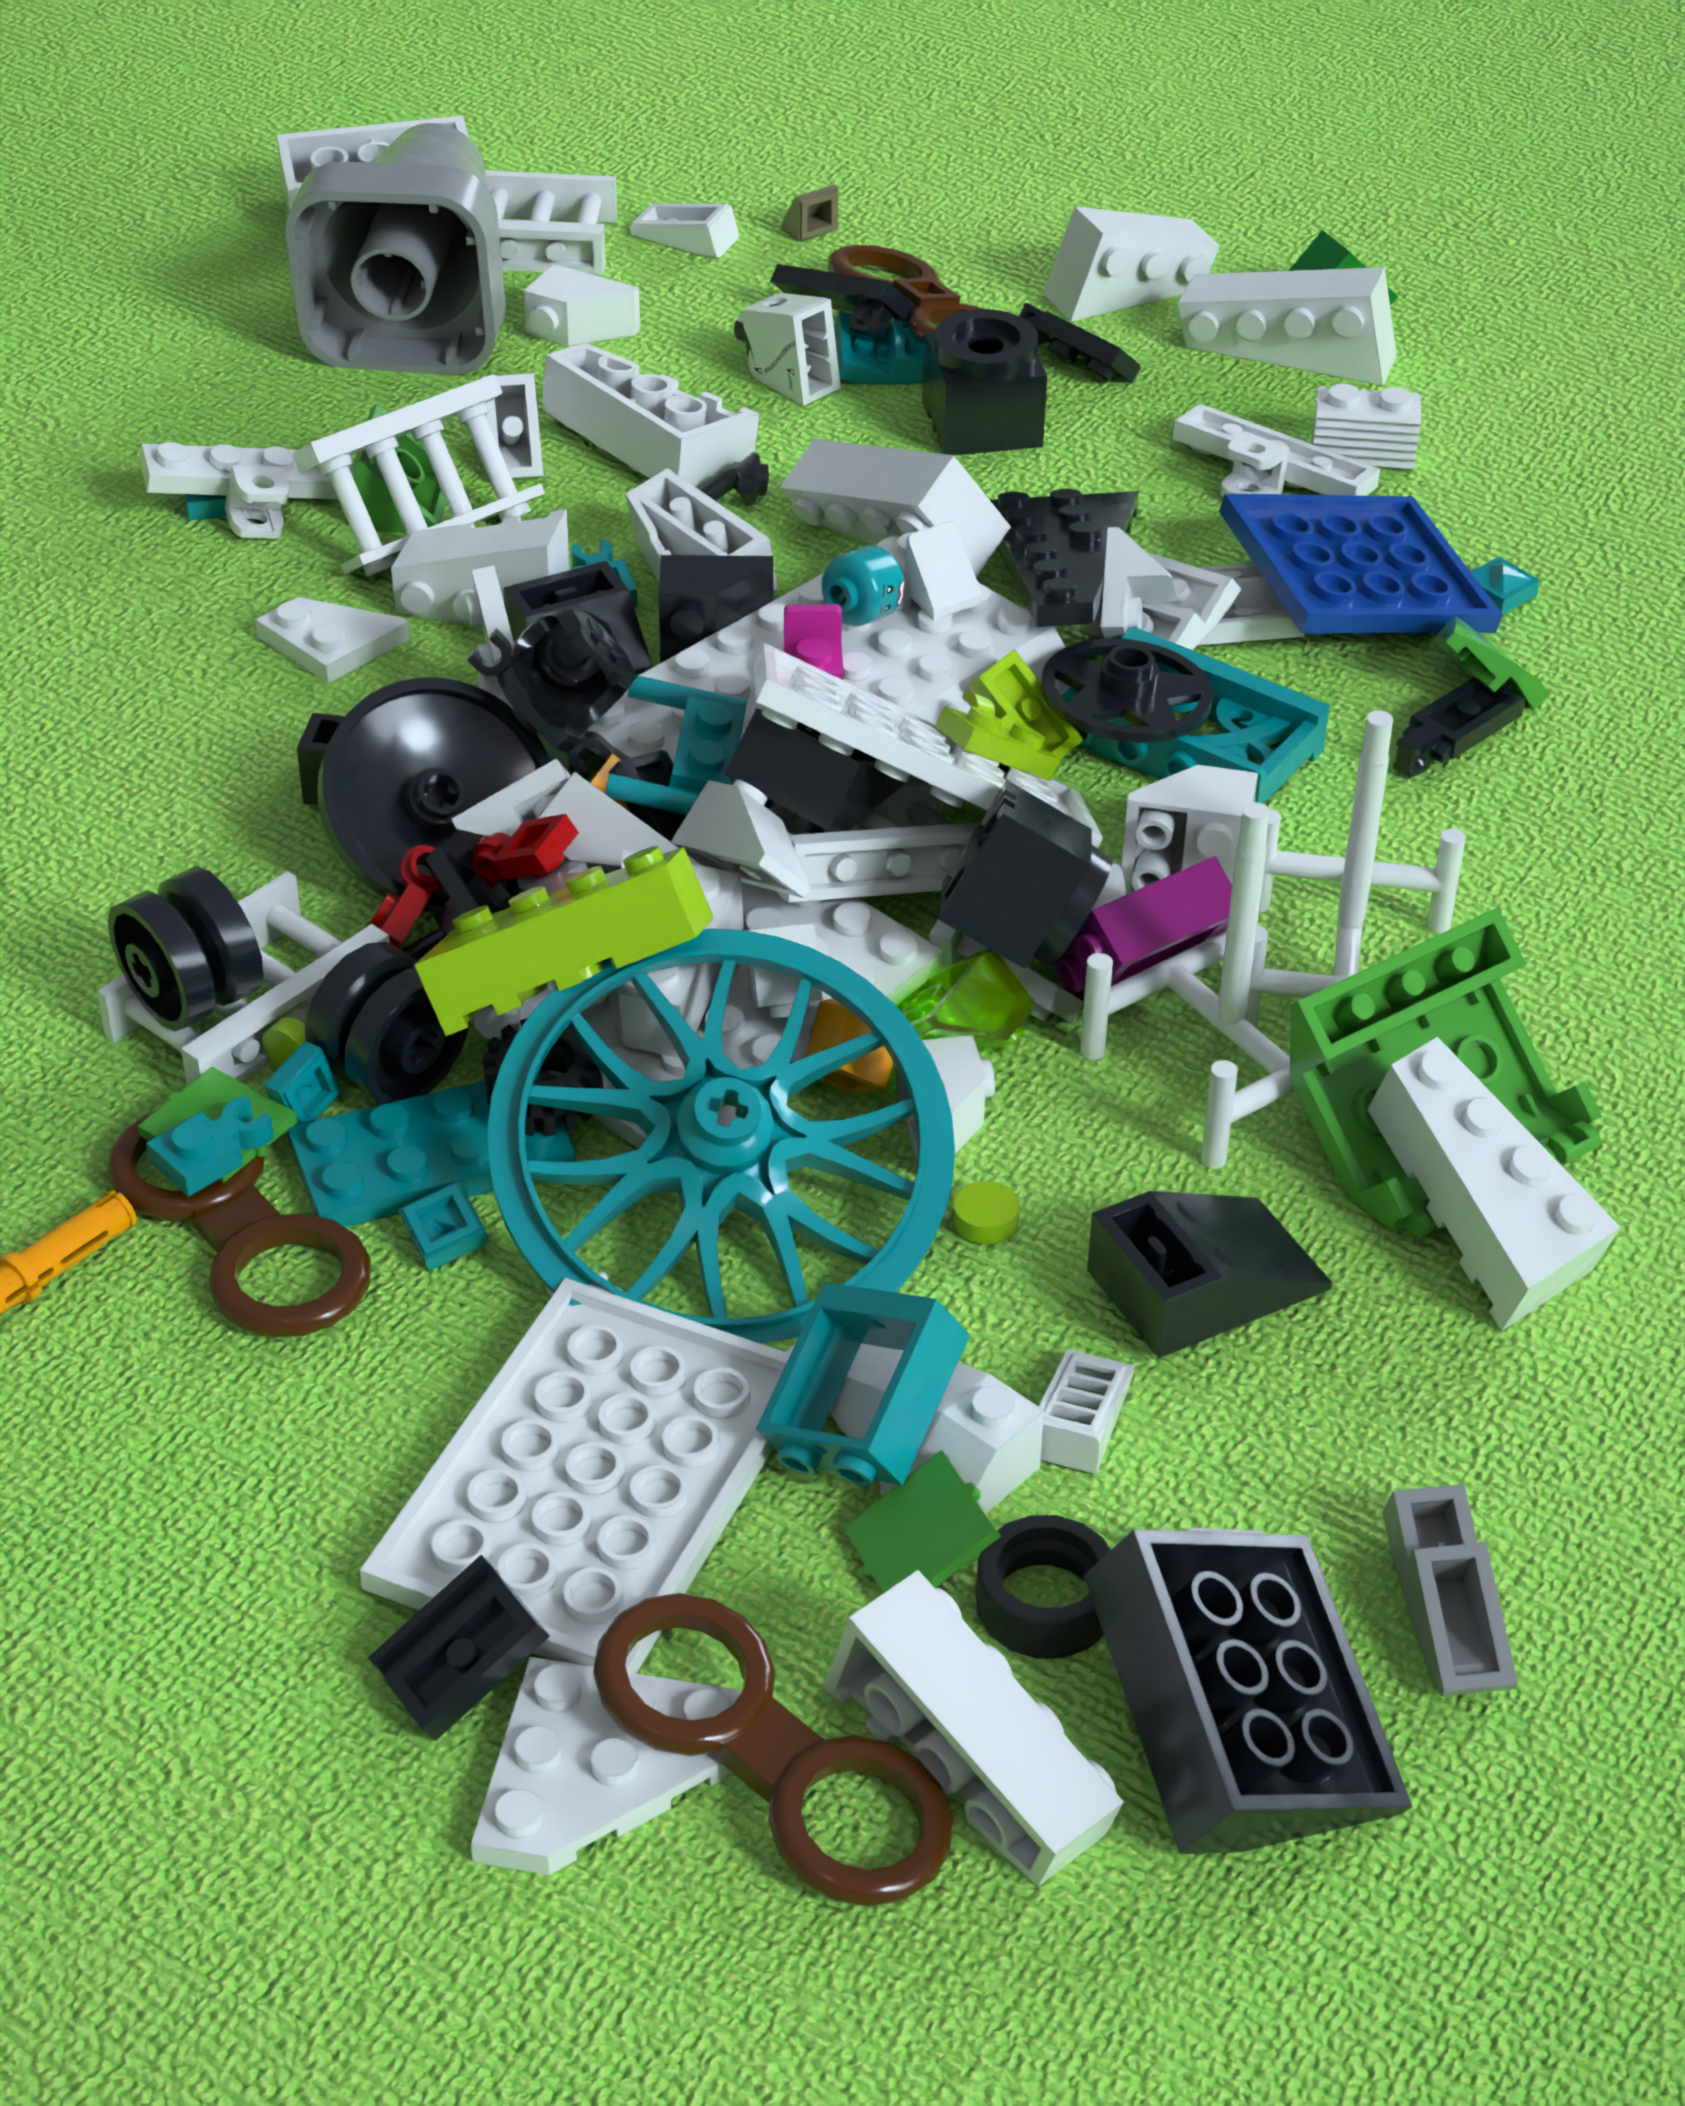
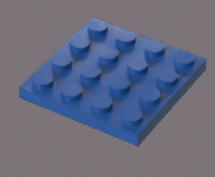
(1358, 563)

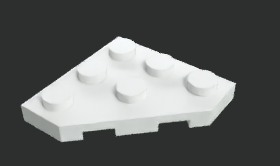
(575, 1773)

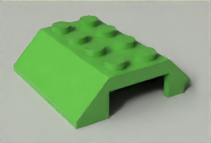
(1367, 1022)

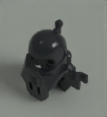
(562, 679)

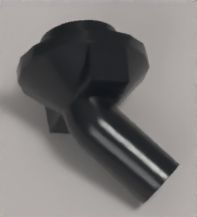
(746, 477)

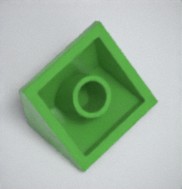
(418, 473)

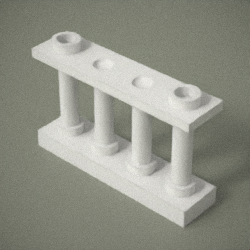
(545, 197)
(379, 441)
(891, 851)
(237, 1041)

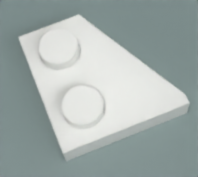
(330, 636)

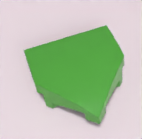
(1487, 662)

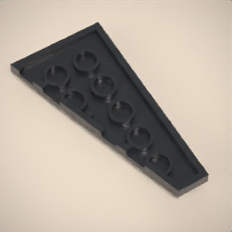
(1061, 549)

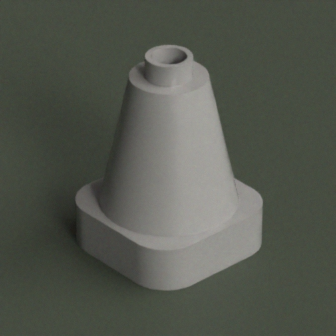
(399, 258)

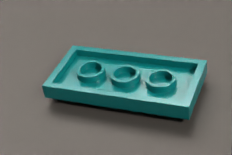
(403, 1150)

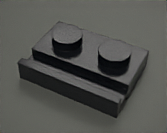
(458, 1647)

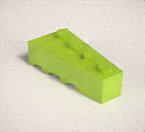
(563, 935)

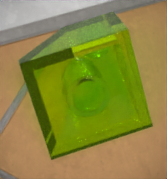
(971, 998)

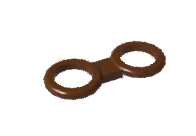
(931, 298)
(240, 1226)
(774, 1750)

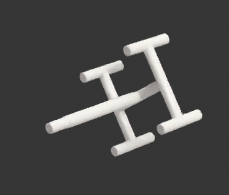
(1355, 874)
(1223, 1011)

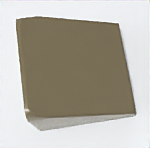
(812, 214)

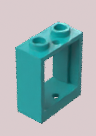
(818, 1367)

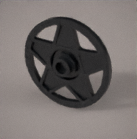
(1126, 687)

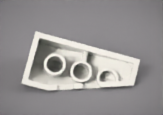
(979, 1424)

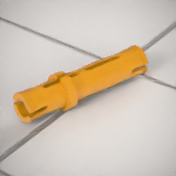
(62, 1248)

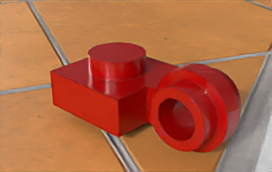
(532, 849)
(399, 915)

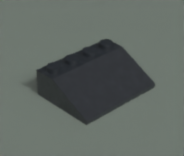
(1243, 1688)

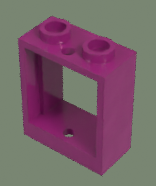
(1150, 924)

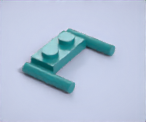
(704, 747)

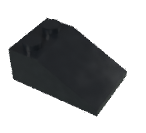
(808, 777)

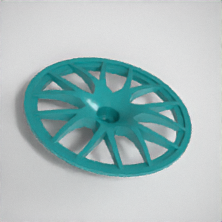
(714, 1163)

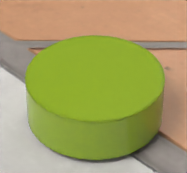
(283, 1040)
(985, 1212)

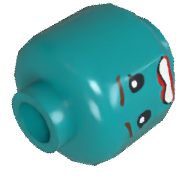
(864, 585)

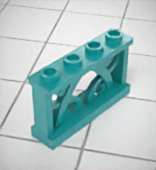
(1246, 712)

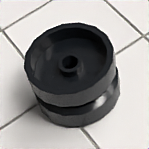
(185, 948)
(381, 1025)

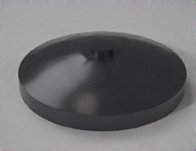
(410, 766)

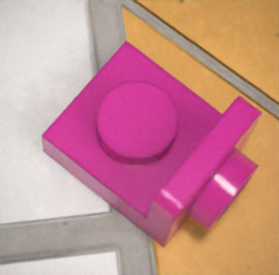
(815, 636)

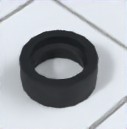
(1026, 1627)

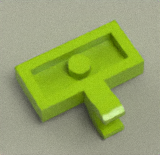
(1019, 700)
(982, 734)

